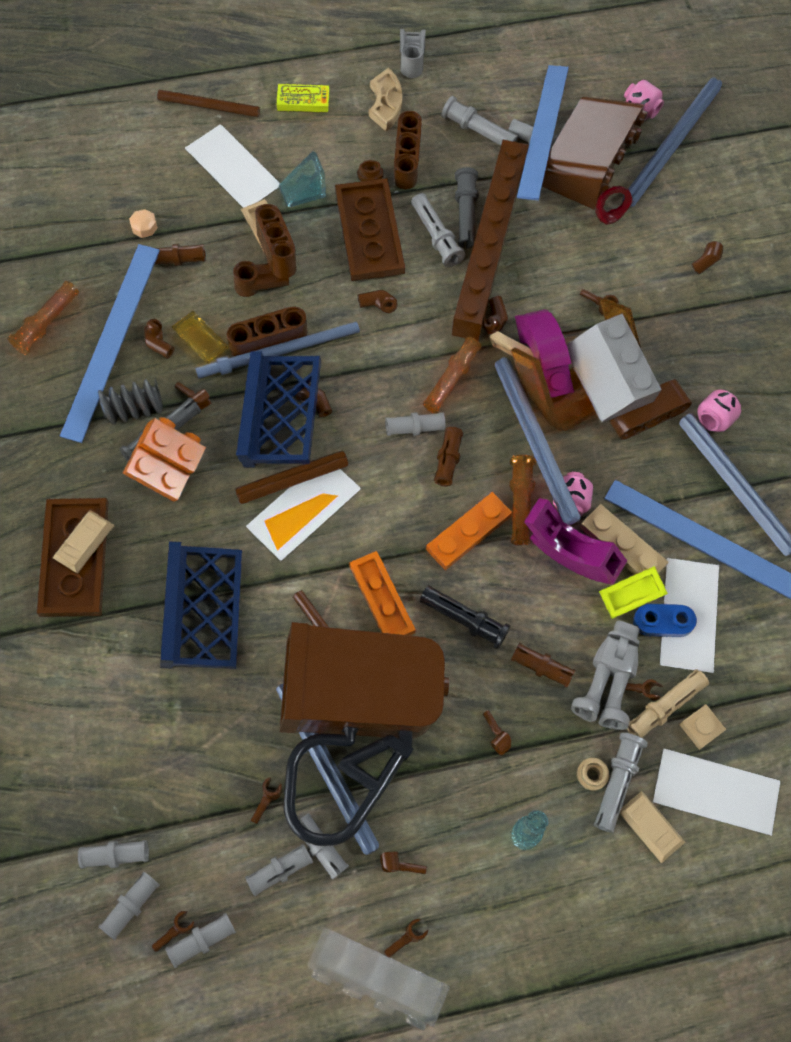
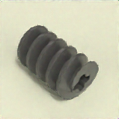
(131, 401)

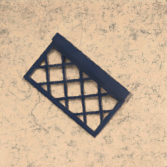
(255, 403)
(174, 607)

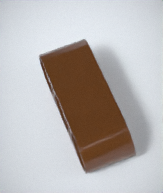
(407, 150)
(275, 241)
(276, 322)
(667, 405)

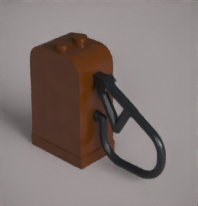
(353, 687)

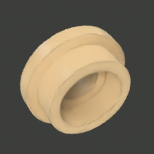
(601, 769)

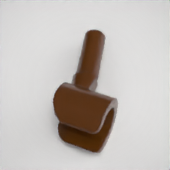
(596, 299)
(200, 397)
(645, 688)
(502, 741)
(266, 799)
(391, 863)
(173, 932)
(405, 939)

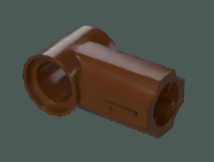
(258, 277)

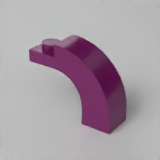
(548, 345)
(572, 549)

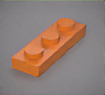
(468, 531)
(381, 595)

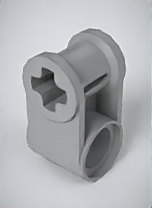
(412, 53)

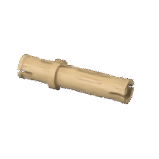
(658, 711)

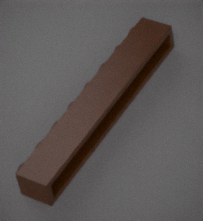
(489, 241)

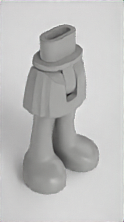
(614, 658)

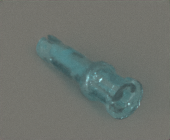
(531, 825)

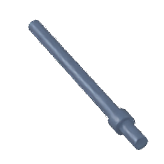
(225, 365)

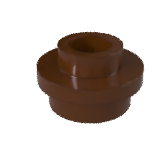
(370, 171)

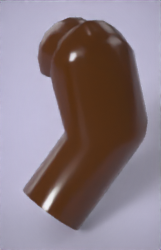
(711, 255)
(378, 298)
(499, 316)
(154, 339)
(322, 406)

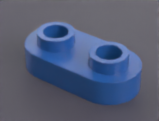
(665, 620)

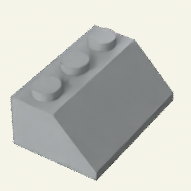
(613, 368)

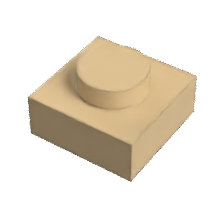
(702, 726)

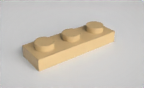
(606, 527)

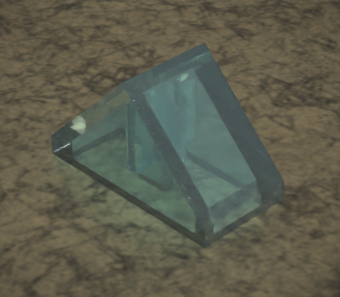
(304, 182)

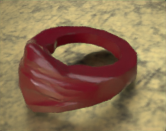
(613, 215)

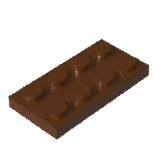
(369, 229)
(60, 588)

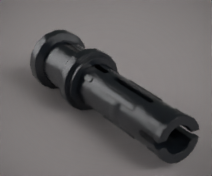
(477, 622)

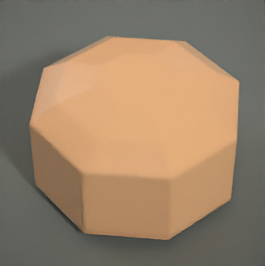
(143, 223)

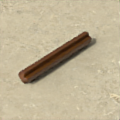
(291, 477)

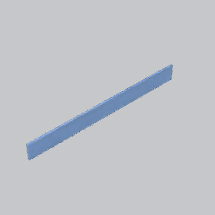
(542, 133)
(109, 343)
(700, 538)

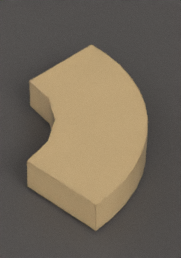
(388, 99)

